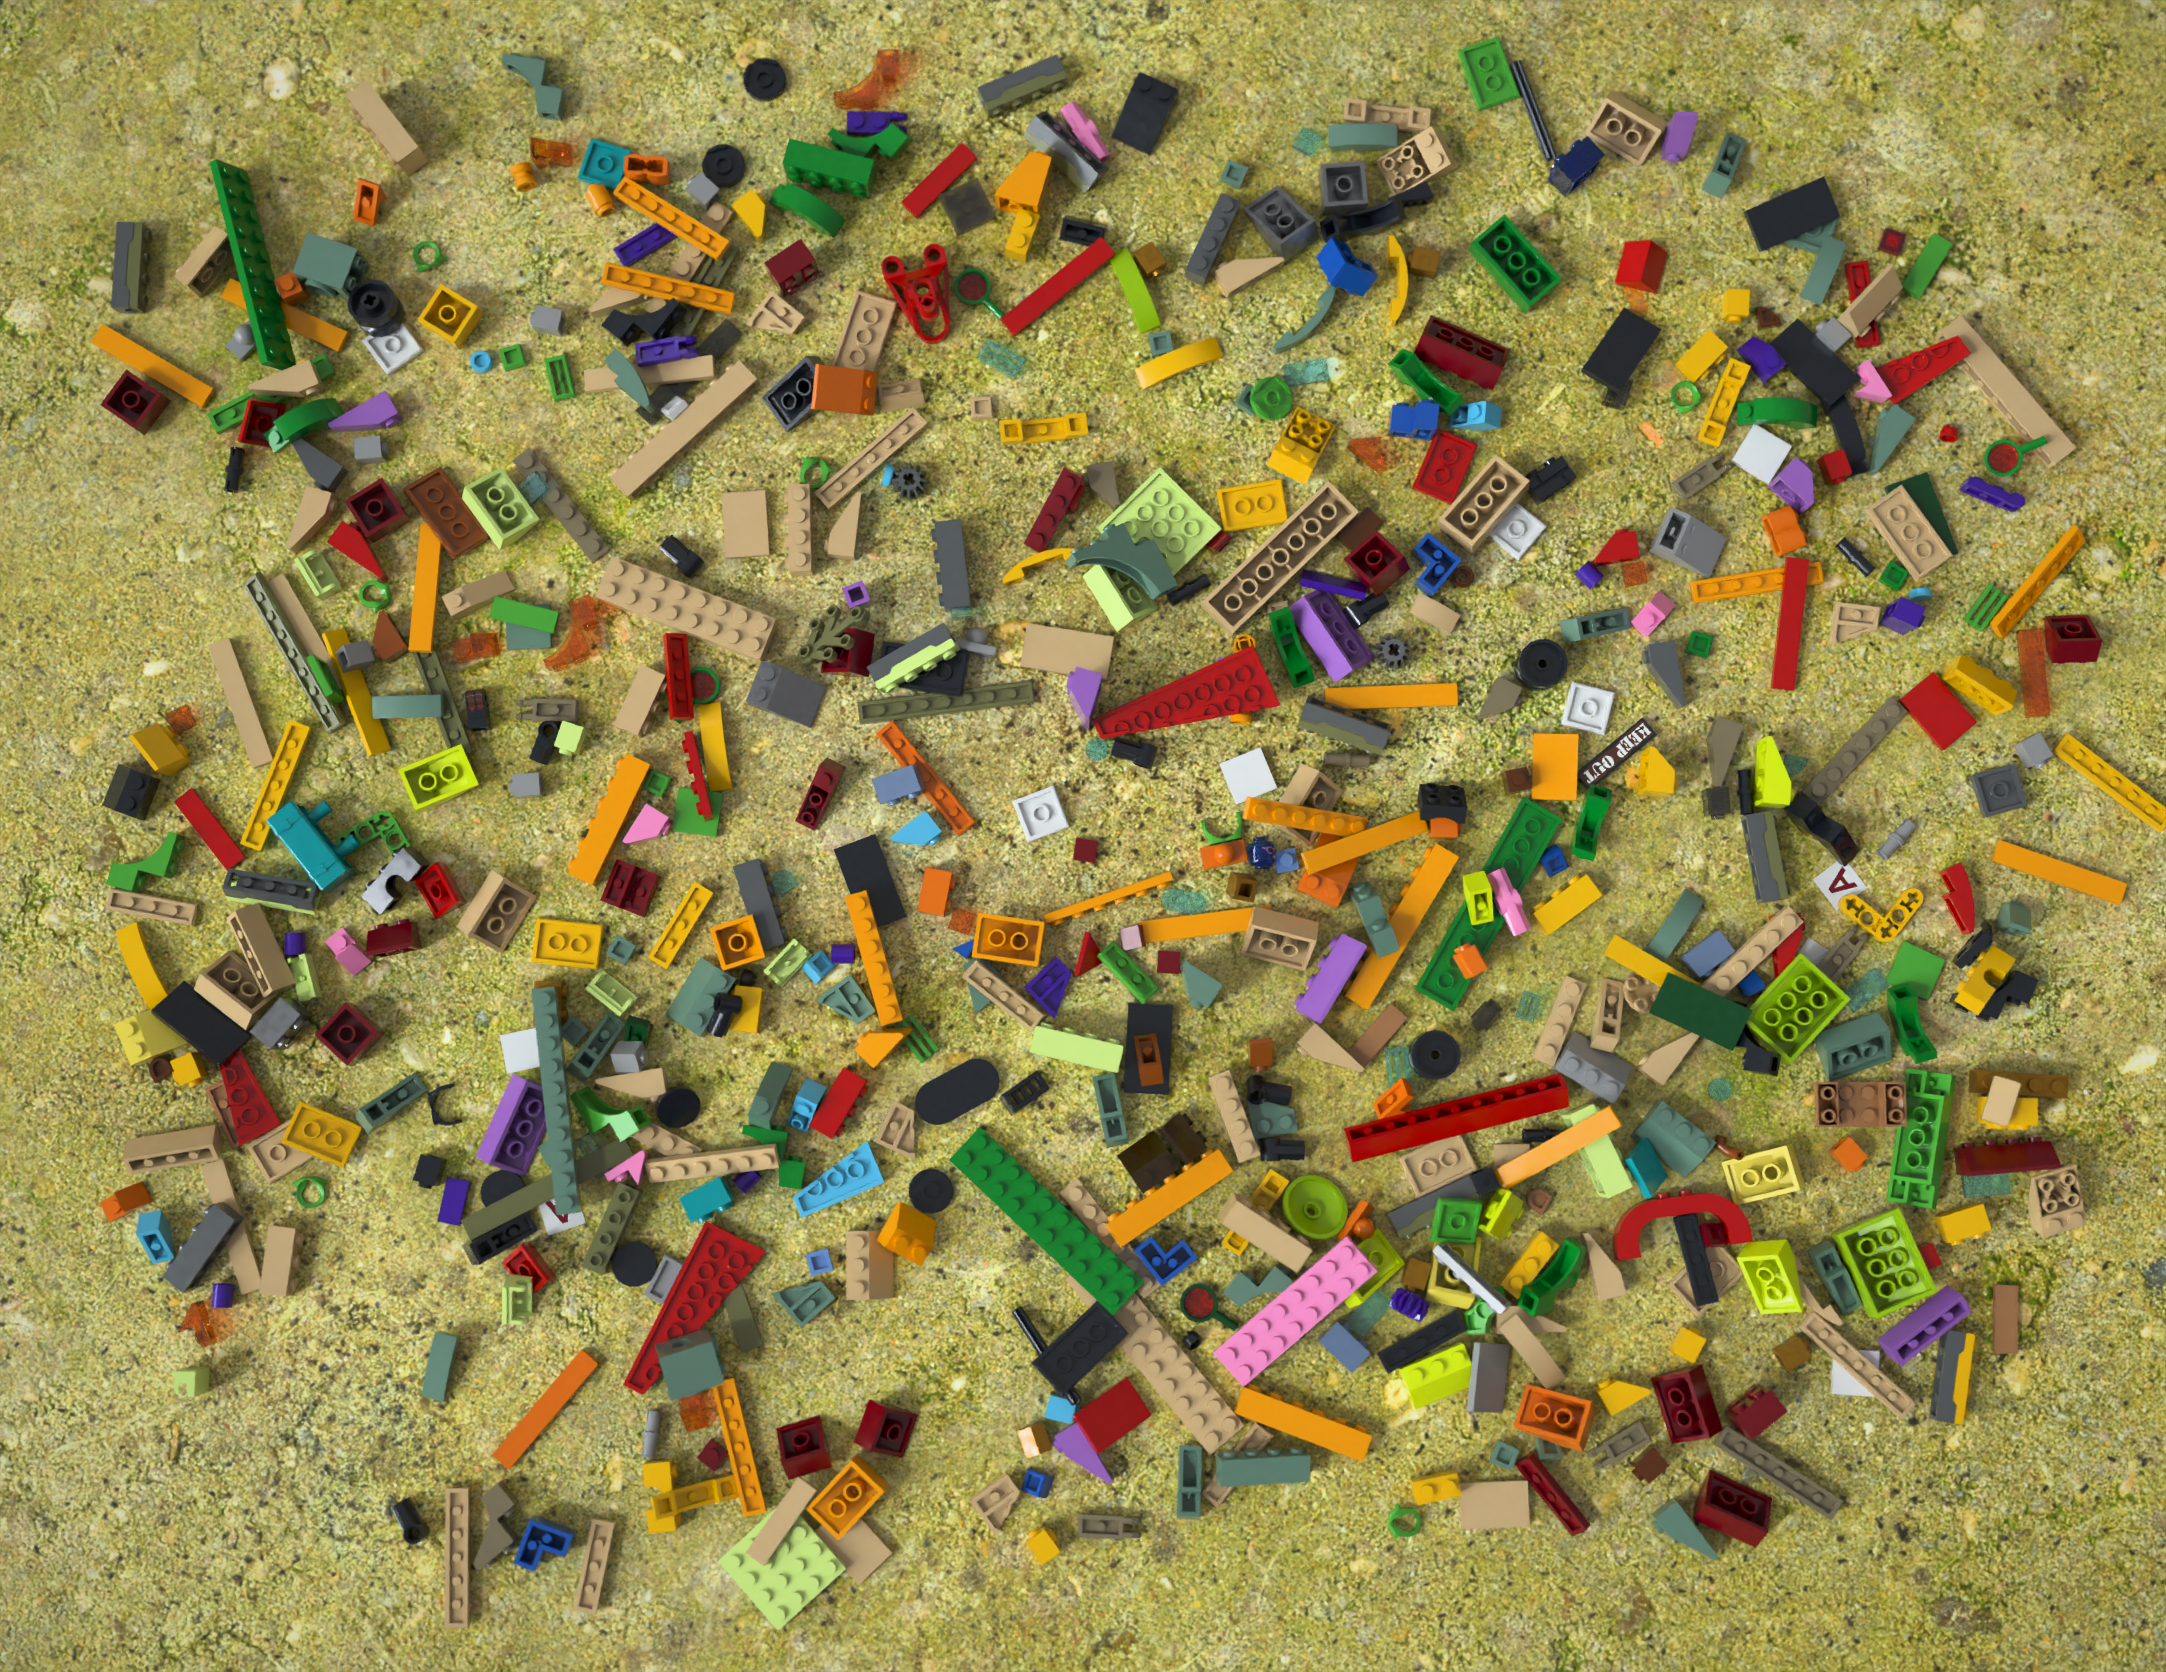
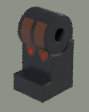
(477, 710)

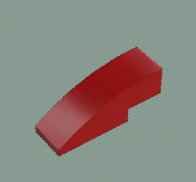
(1960, 897)

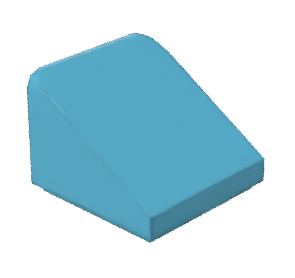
(818, 967)

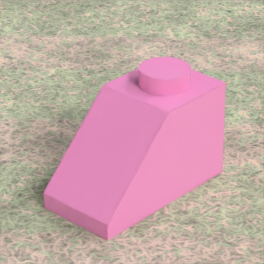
(648, 826)

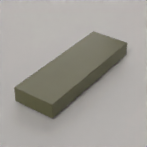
(742, 1319)

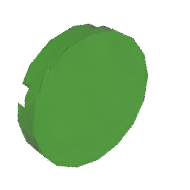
(1271, 398)

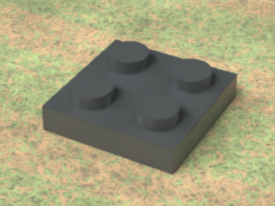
(1998, 790)

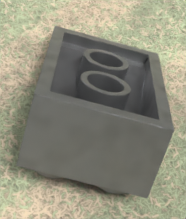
(1282, 223)
(785, 694)

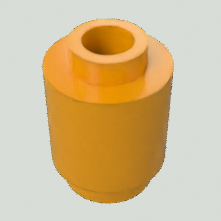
(600, 200)

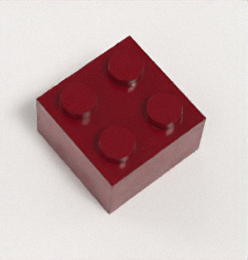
(792, 268)
(135, 402)
(377, 510)
(1377, 563)
(349, 1034)
(1755, 1411)

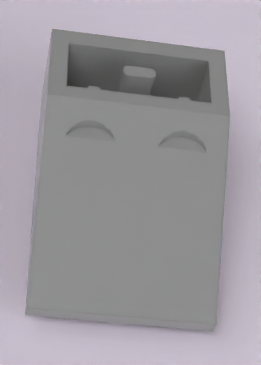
(1687, 542)

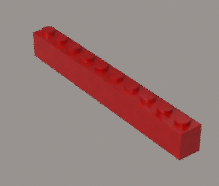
(1456, 1117)

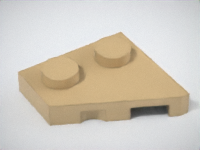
(776, 316)
(1852, 620)
(898, 1130)
(995, 1501)

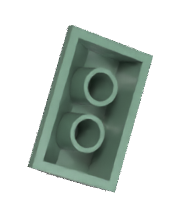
(1198, 986)
(695, 1000)
(1854, 1046)
(1673, 1138)

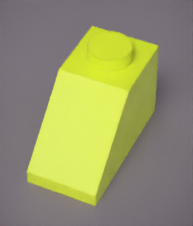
(1478, 897)

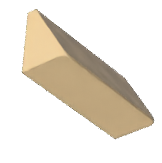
(901, 395)
(2000, 1101)

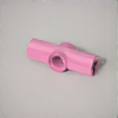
(1084, 130)
(1508, 902)

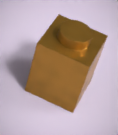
(1150, 261)
(1423, 262)
(1242, 886)
(1415, 1274)
(1792, 1352)

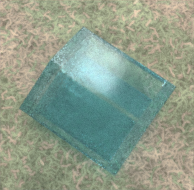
(1533, 1007)

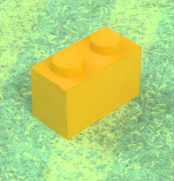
(1022, 235)
(1701, 356)
(751, 1010)
(1963, 1223)
(1435, 1487)

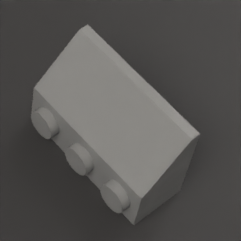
(1592, 1068)

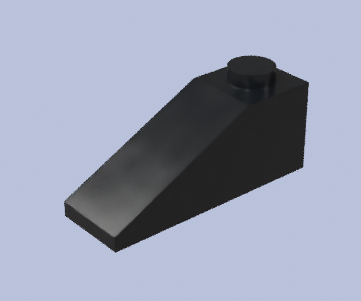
(499, 1239)

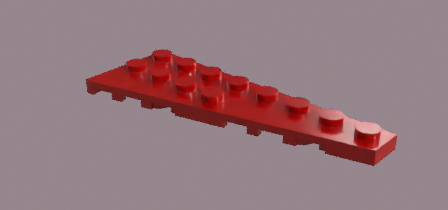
(1218, 690)
(706, 1279)

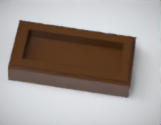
(1359, 529)

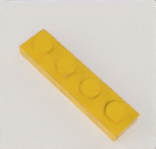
(681, 925)

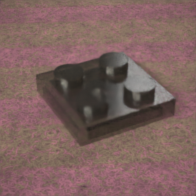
(967, 206)

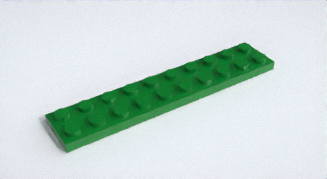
(253, 265)
(1518, 853)
(1046, 1221)

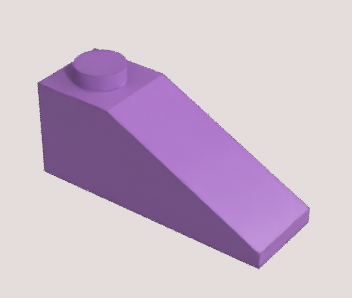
(1678, 136)
(373, 414)
(1078, 1449)

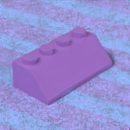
(1330, 634)
(1084, 691)
(1330, 978)
(515, 1127)

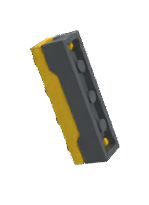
(1952, 1377)

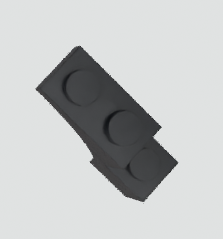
(1363, 222)
(655, 325)
(1827, 831)
(2016, 989)
(1757, 1058)

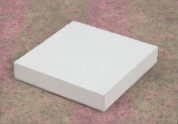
(394, 350)
(1761, 453)
(1517, 531)
(1587, 708)
(1248, 776)
(1040, 814)
(1844, 1384)

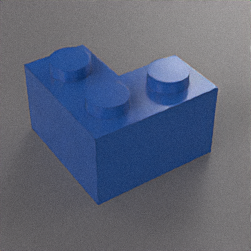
(1345, 269)
(1414, 422)
(1439, 564)
(1164, 1264)
(540, 1537)

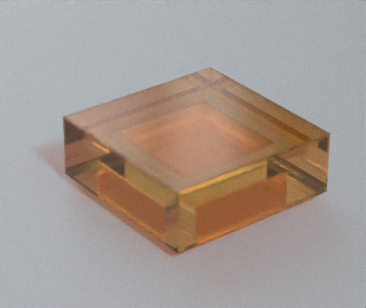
(1634, 574)
(181, 719)
(961, 921)

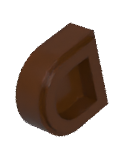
(160, 1069)

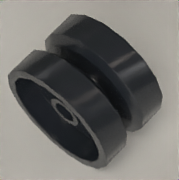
(376, 308)
(1548, 654)
(1439, 1067)

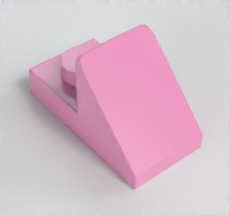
(1875, 387)
(1652, 613)
(348, 951)
(634, 1165)

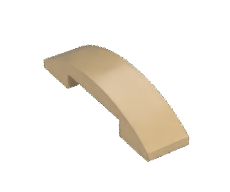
(1408, 120)
(1824, 1310)
(1532, 1352)

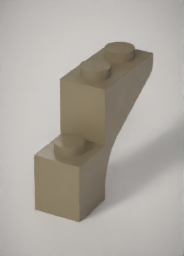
(499, 1535)

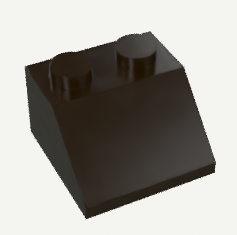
(1183, 1137)
(1148, 1161)

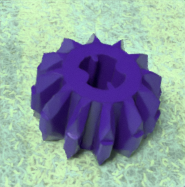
(1409, 1304)

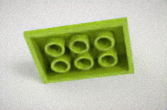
(1795, 1009)
(1884, 1263)

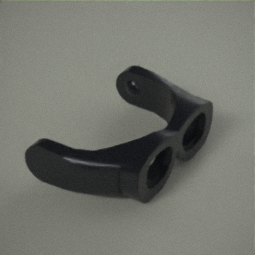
(432, 1098)

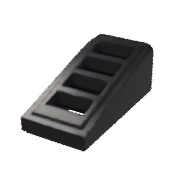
(1415, 196)
(1028, 1099)

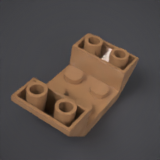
(1860, 1104)

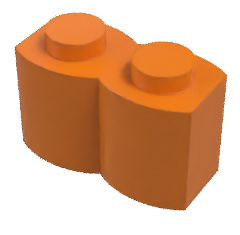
(650, 169)
(1784, 530)
(1469, 960)

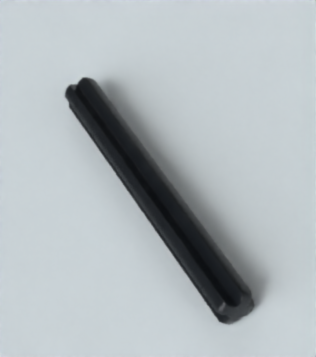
(1533, 110)
(1039, 1344)

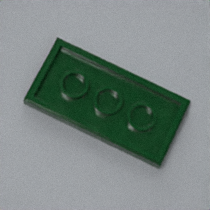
(1924, 496)
(1700, 1011)

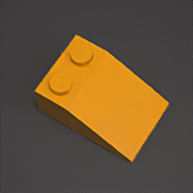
(1009, 940)
(847, 1497)

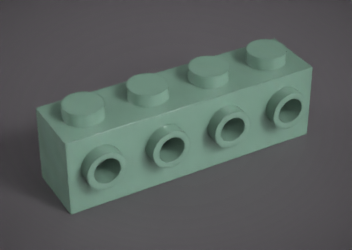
(1262, 1466)

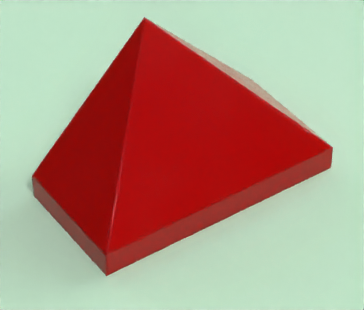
(1088, 956)

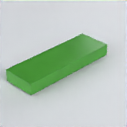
(1926, 266)
(524, 615)
(1128, 972)

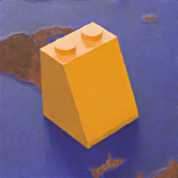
(1026, 185)

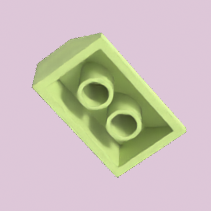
(500, 508)
(1119, 596)

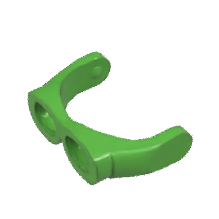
(1214, 840)

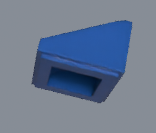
(1553, 860)
(965, 949)
(1750, 984)
(1037, 1483)

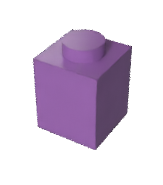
(857, 595)

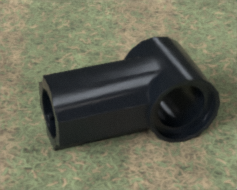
(685, 559)
(1361, 611)
(544, 745)
(1139, 753)
(725, 1008)
(1261, 1091)
(1276, 1149)
(408, 1518)

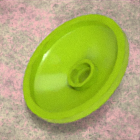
(1322, 1200)

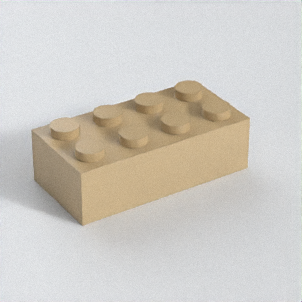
(385, 129)
(1483, 504)
(1264, 1231)

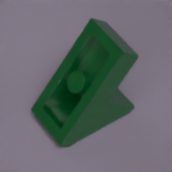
(638, 1030)

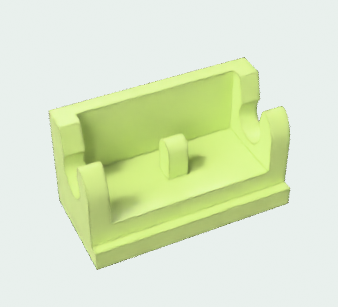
(318, 574)
(788, 963)
(305, 977)
(612, 993)
(517, 1299)
(196, 1379)

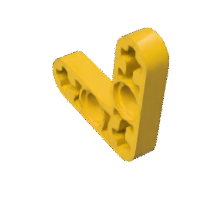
(1878, 921)

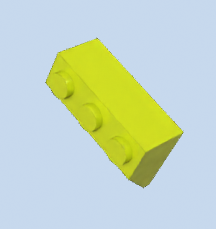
(1437, 1374)

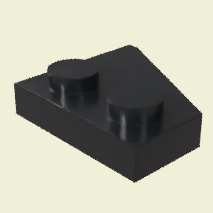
(1968, 952)

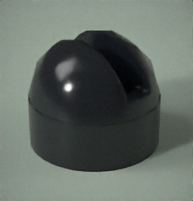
(747, 978)
(1192, 1340)

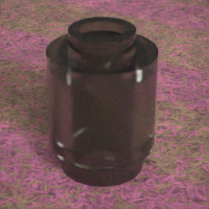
(1486, 1015)

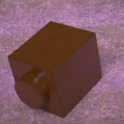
(1516, 781)
(1648, 1465)

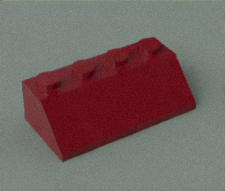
(1461, 352)
(2005, 1158)

